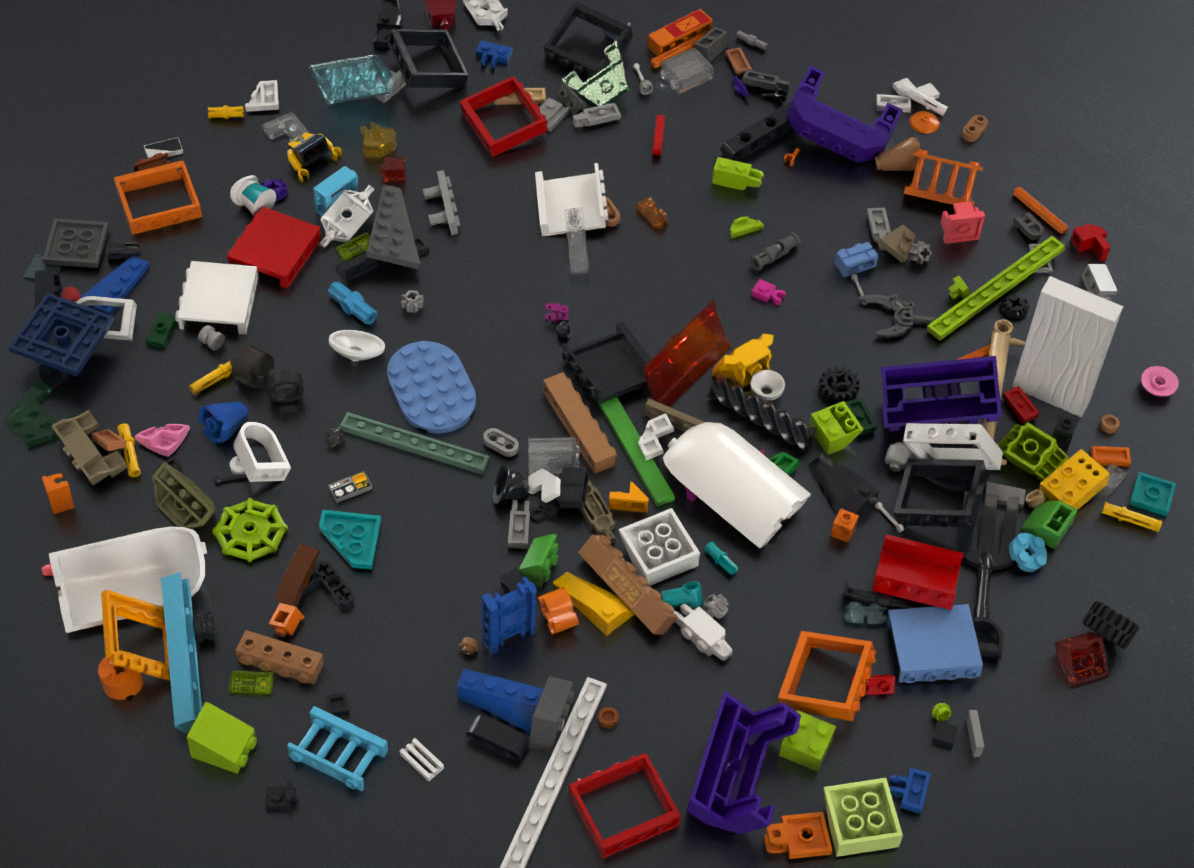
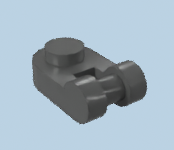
(1029, 226)

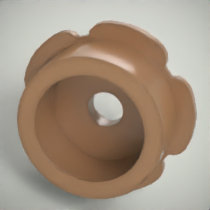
(469, 645)

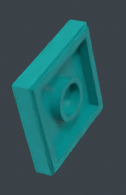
(1152, 494)

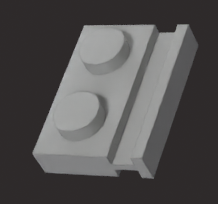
(553, 112)

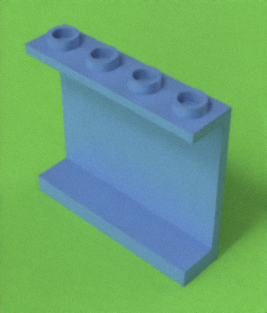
(935, 643)

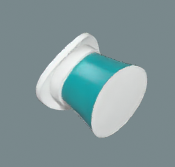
(252, 195)

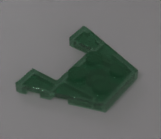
(606, 84)
(29, 420)

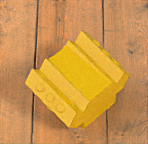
(745, 361)

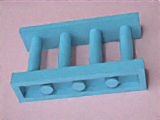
(338, 728)

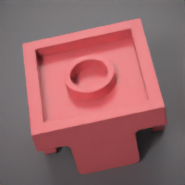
(963, 225)

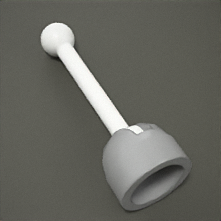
(644, 83)

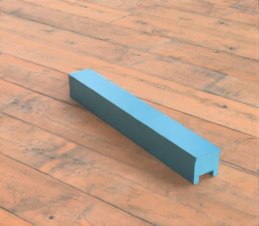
(181, 651)

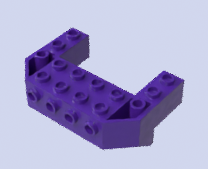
(835, 129)

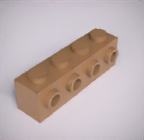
(279, 657)

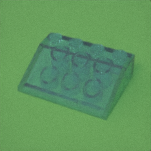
(352, 79)

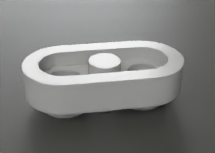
(502, 442)

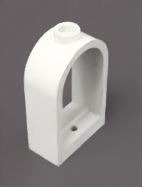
(128, 316)
(261, 471)

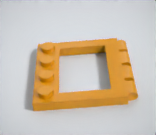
(140, 611)

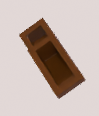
(297, 575)

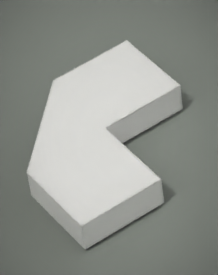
(927, 89)
(654, 429)
(546, 482)

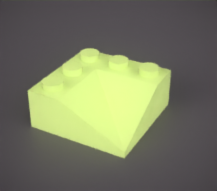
(862, 817)

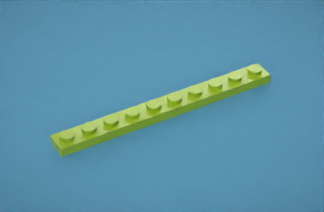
(995, 288)

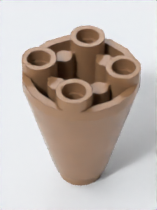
(899, 156)

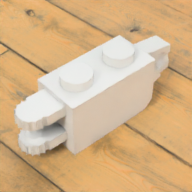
(703, 632)

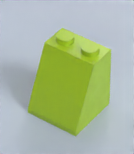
(220, 739)

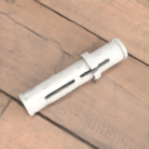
(941, 109)

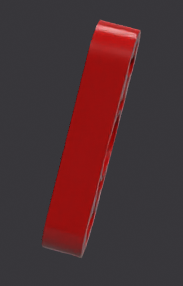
(658, 137)

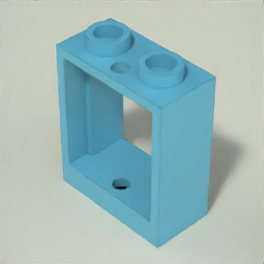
(322, 192)

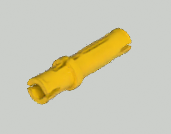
(208, 380)
(129, 450)
(1123, 513)

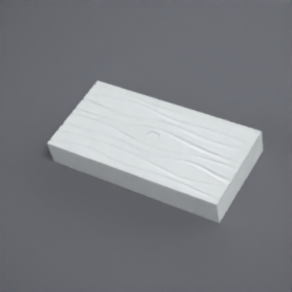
(1066, 346)

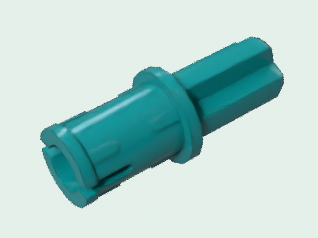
(720, 558)

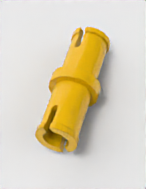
(225, 112)

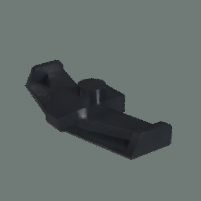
(386, 21)
(880, 598)

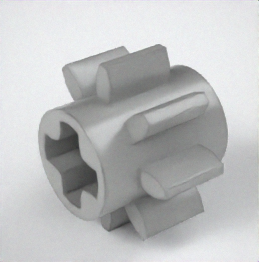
(920, 252)
(412, 301)
(716, 606)

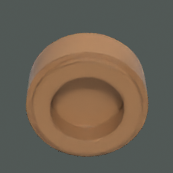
(1109, 424)

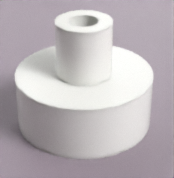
(236, 466)

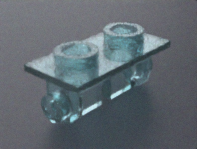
(857, 613)

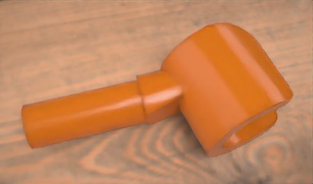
(790, 157)

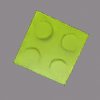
(809, 743)

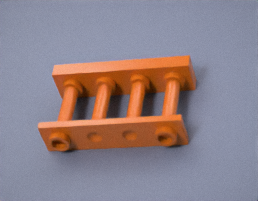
(931, 192)

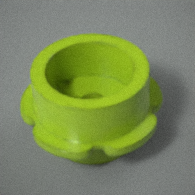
(941, 712)

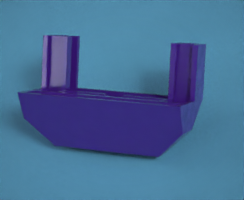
(941, 392)
(733, 762)

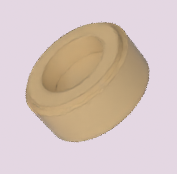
(1035, 498)

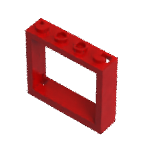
(490, 95)
(640, 832)

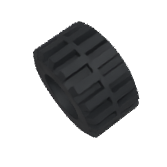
(1110, 624)

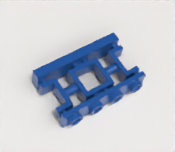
(508, 615)

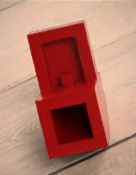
(1093, 238)

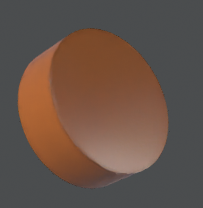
(608, 717)

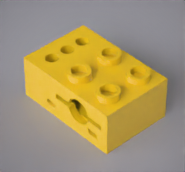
(1075, 481)

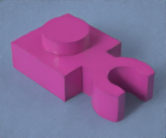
(766, 291)

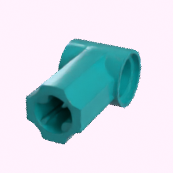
(688, 594)

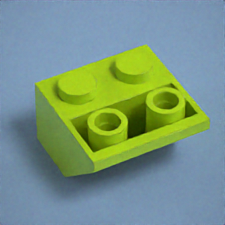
(835, 427)

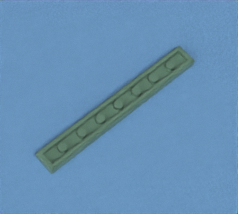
(415, 443)

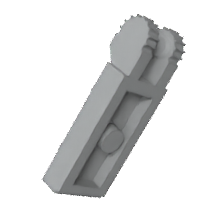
(519, 526)

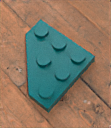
(352, 535)

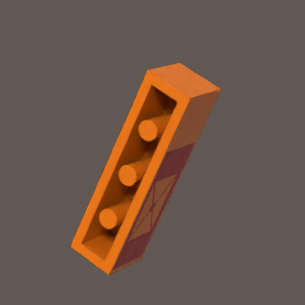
(679, 32)

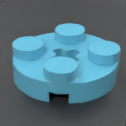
(1034, 545)

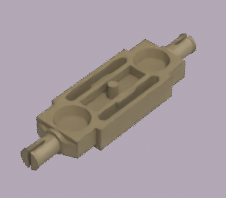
(601, 522)

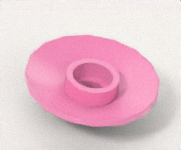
(1159, 381)

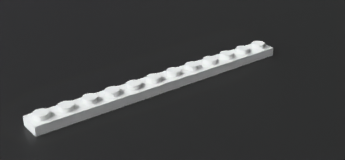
(554, 775)

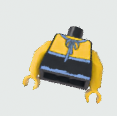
(307, 149)

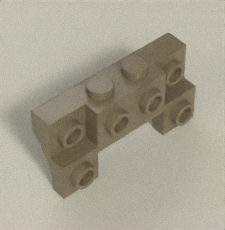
(77, 444)

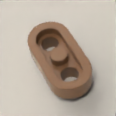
(974, 128)
(613, 213)

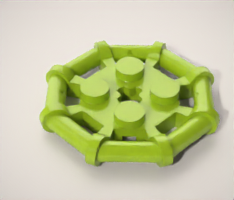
(250, 539)

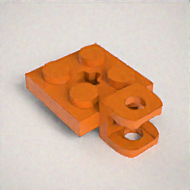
(788, 836)

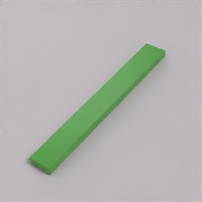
(629, 440)

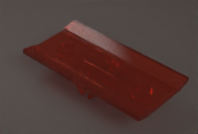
(686, 356)

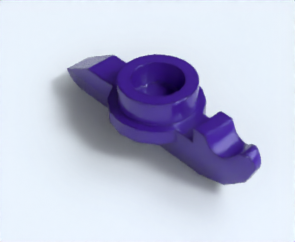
(739, 87)

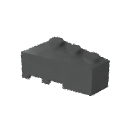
(550, 714)

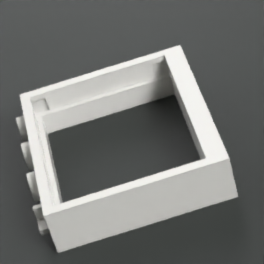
(918, 437)

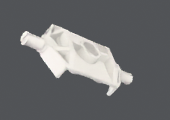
(492, 16)
(341, 228)

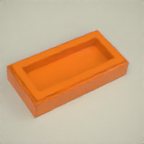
(1106, 455)

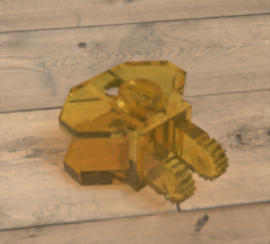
(378, 139)

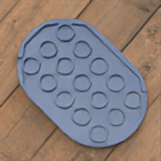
(431, 387)

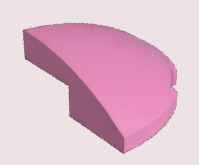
(163, 439)

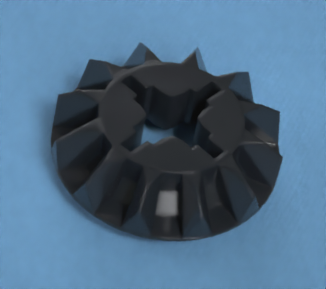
(1018, 311)

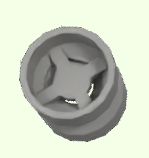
(210, 337)

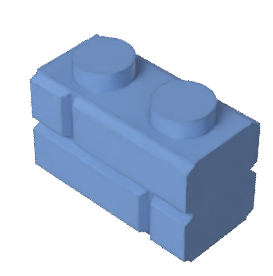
(856, 259)

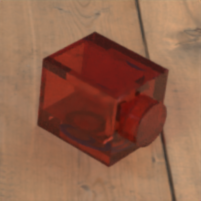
(393, 169)

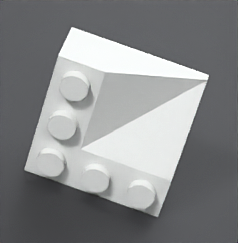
(660, 547)

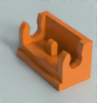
(58, 493)

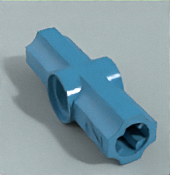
(352, 302)

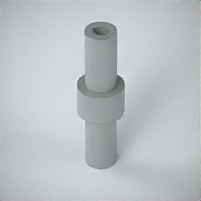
(752, 40)

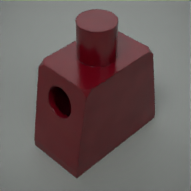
(441, 13)

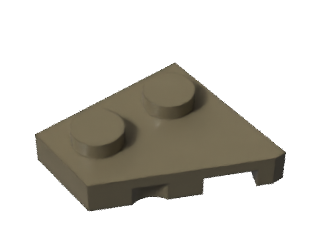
(898, 242)

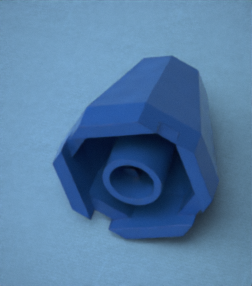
(222, 420)

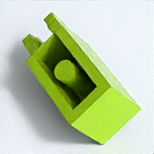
(736, 174)

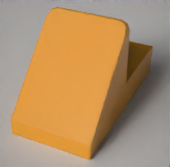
(631, 501)

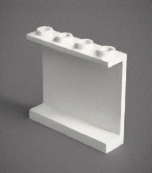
(568, 193)
(218, 294)

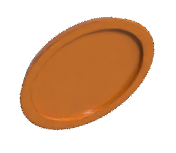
(924, 122)

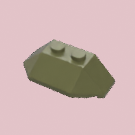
(181, 498)

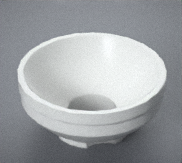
(770, 380)

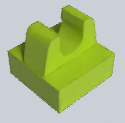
(958, 289)

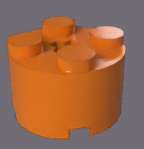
(558, 610)
(119, 681)

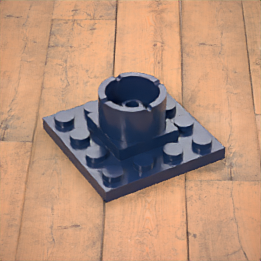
(61, 334)

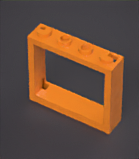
(153, 177)
(821, 707)

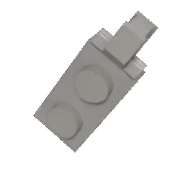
(596, 115)
(878, 223)

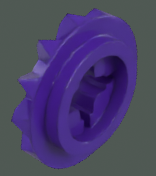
(280, 187)

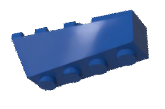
(500, 697)

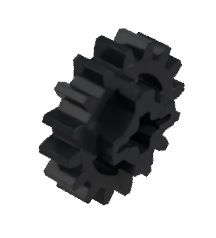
(839, 384)

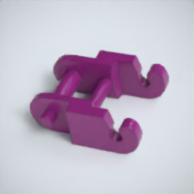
(560, 312)

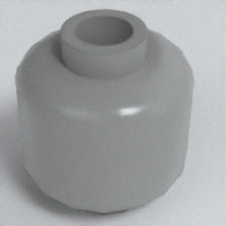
(897, 456)

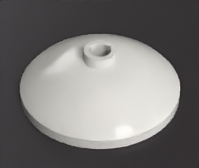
(356, 344)

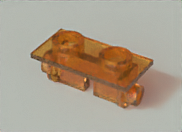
(648, 207)

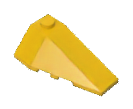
(598, 605)

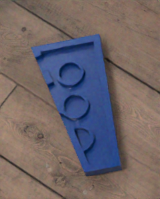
(118, 283)

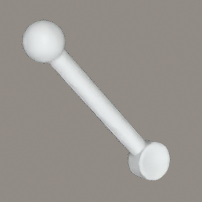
(899, 527)

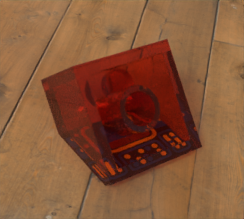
(1082, 658)

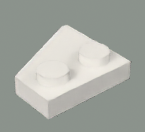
(264, 97)

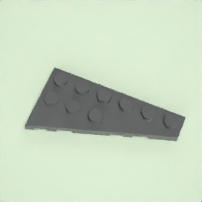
(391, 232)

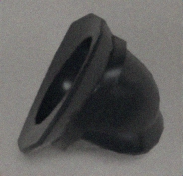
(509, 485)

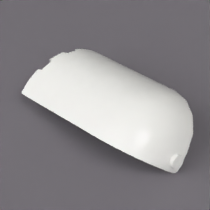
(735, 480)
(125, 566)

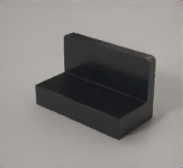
(356, 266)

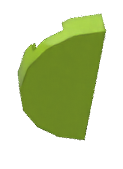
(744, 226)

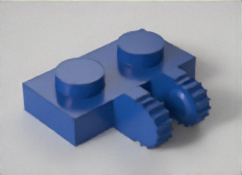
(494, 52)
(914, 791)

